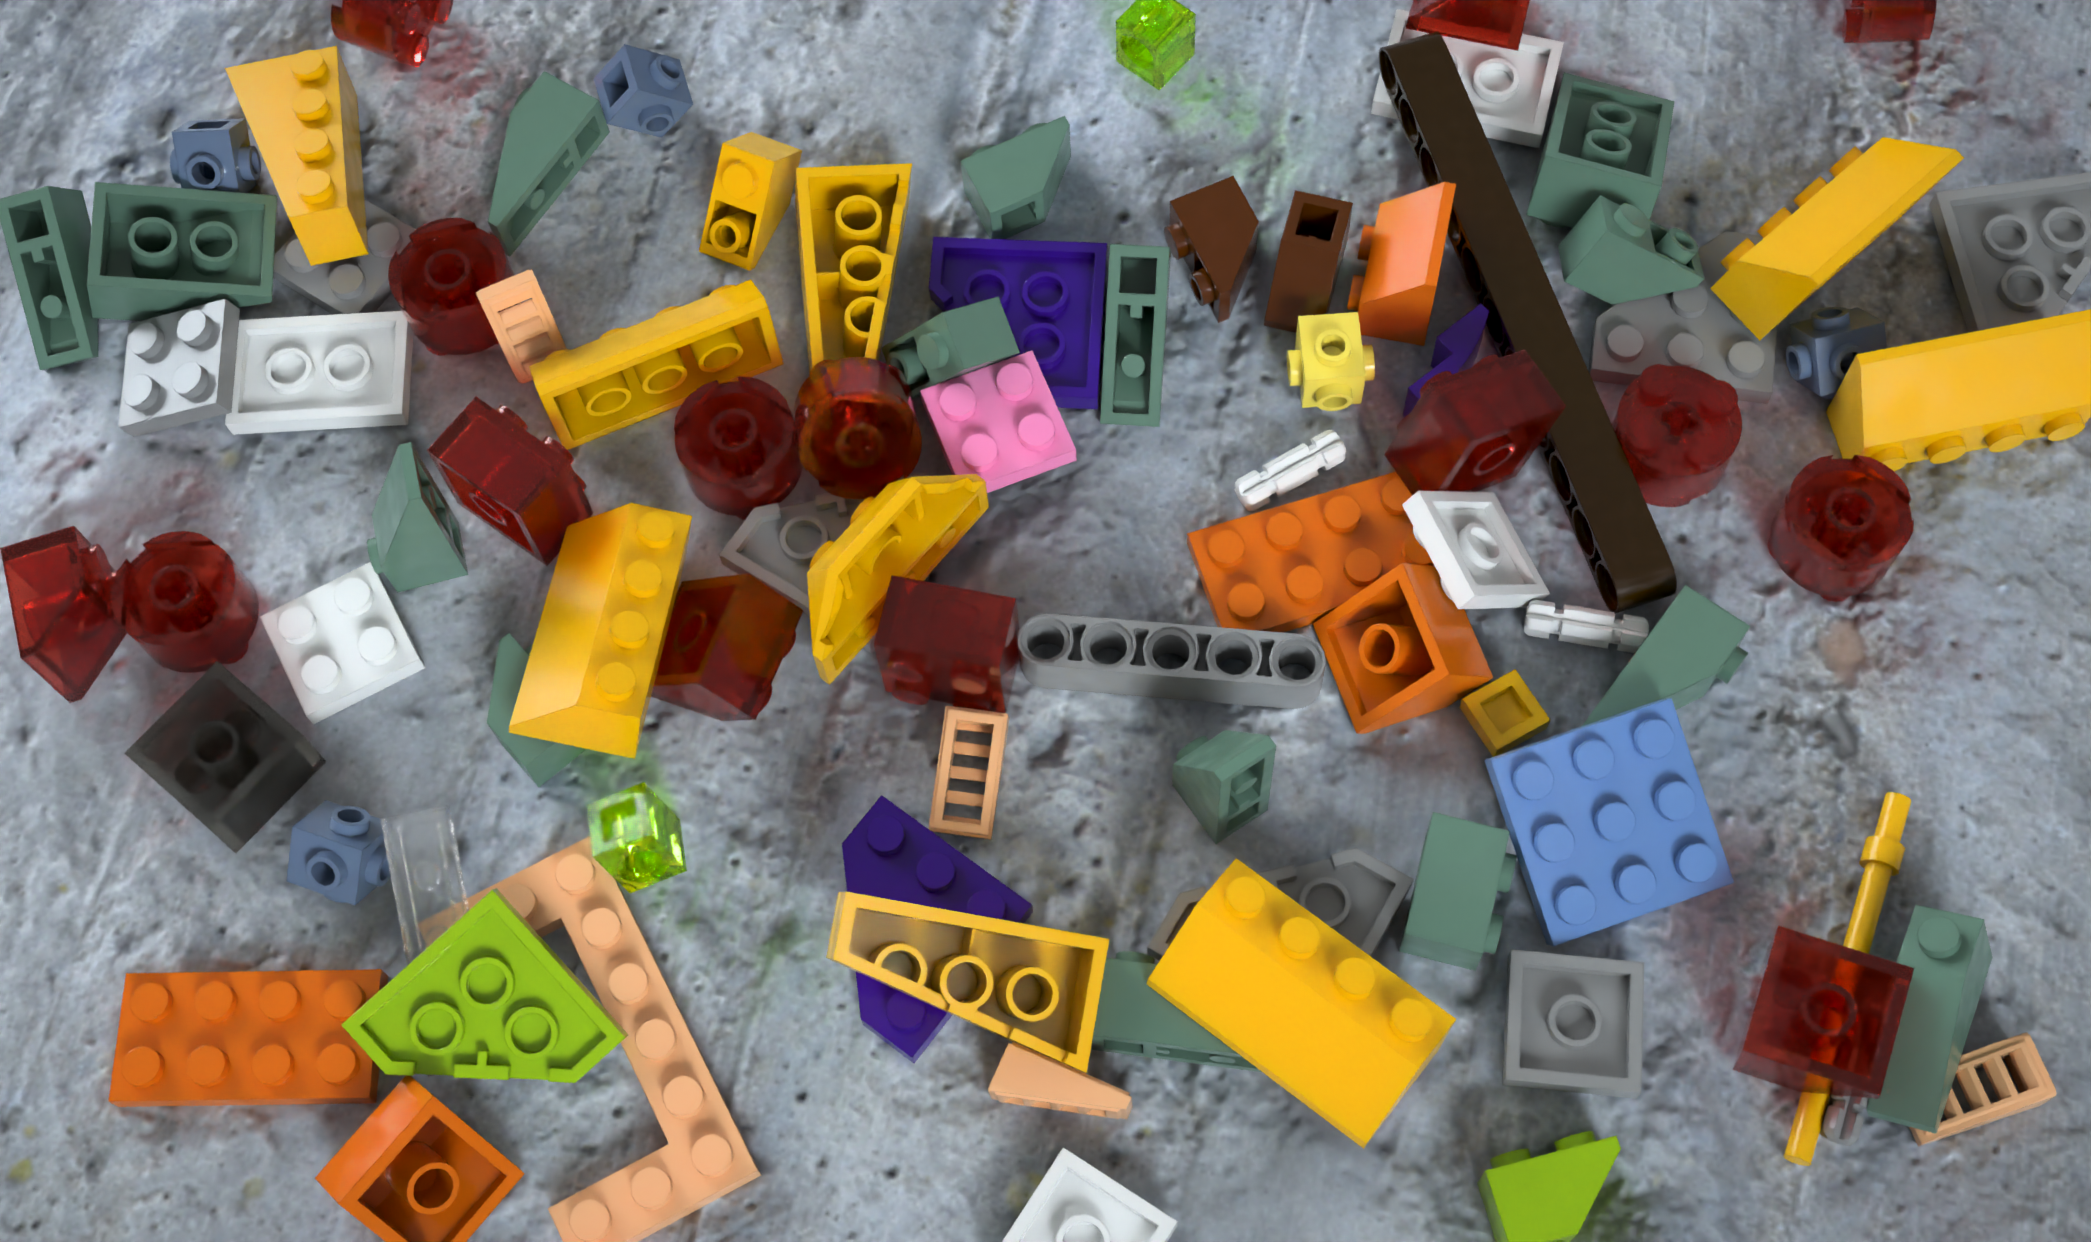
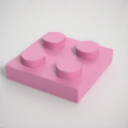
(999, 422)

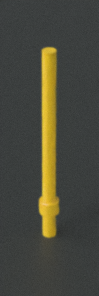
(1880, 860)

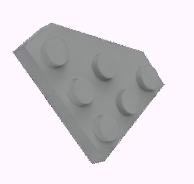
(2015, 247)
(1688, 331)
(780, 543)
(1345, 891)

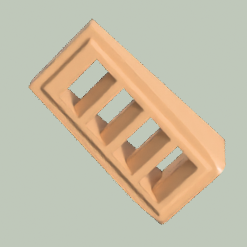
(525, 330)
(975, 721)
(2026, 1070)
(1042, 1082)

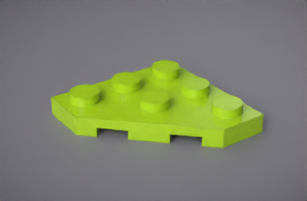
(486, 1007)

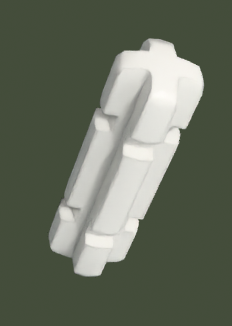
(1290, 470)
(1585, 626)

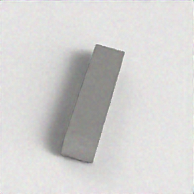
(1194, 681)

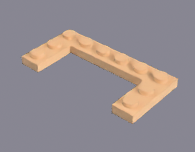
(705, 1146)

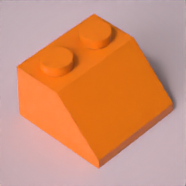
(1402, 265)
(1401, 649)
(418, 1171)

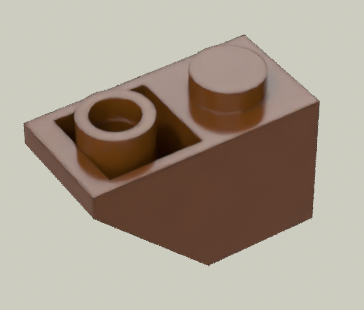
(1218, 241)
(1308, 259)

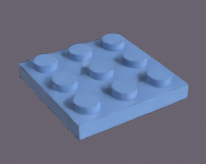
(1609, 821)

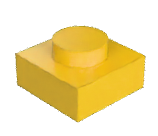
(1504, 713)

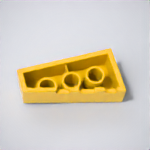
(310, 141)
(849, 254)
(993, 972)

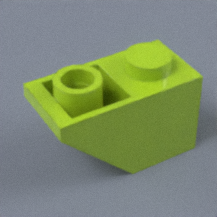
(1546, 1194)

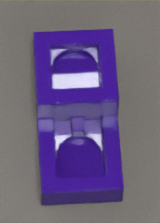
(1453, 351)

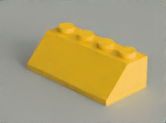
(1828, 229)
(656, 363)
(1966, 392)
(603, 630)
(1300, 1002)

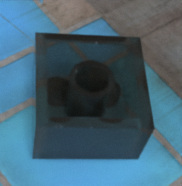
(226, 756)

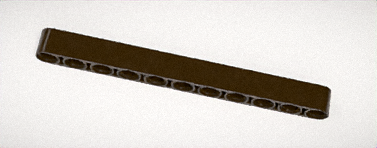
(1525, 314)

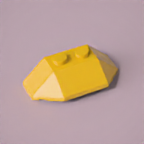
(895, 534)

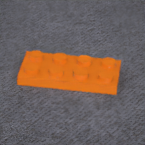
(1304, 556)
(243, 1039)

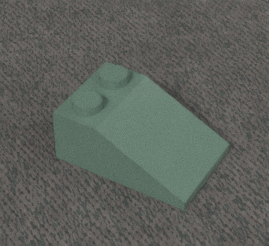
(1602, 145)
(178, 249)

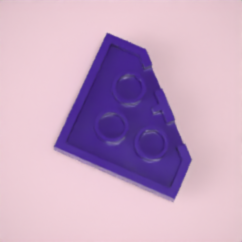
(1049, 297)
(906, 862)

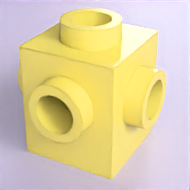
(1330, 361)

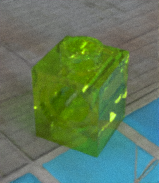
(1155, 39)
(636, 837)

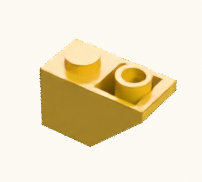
(748, 198)

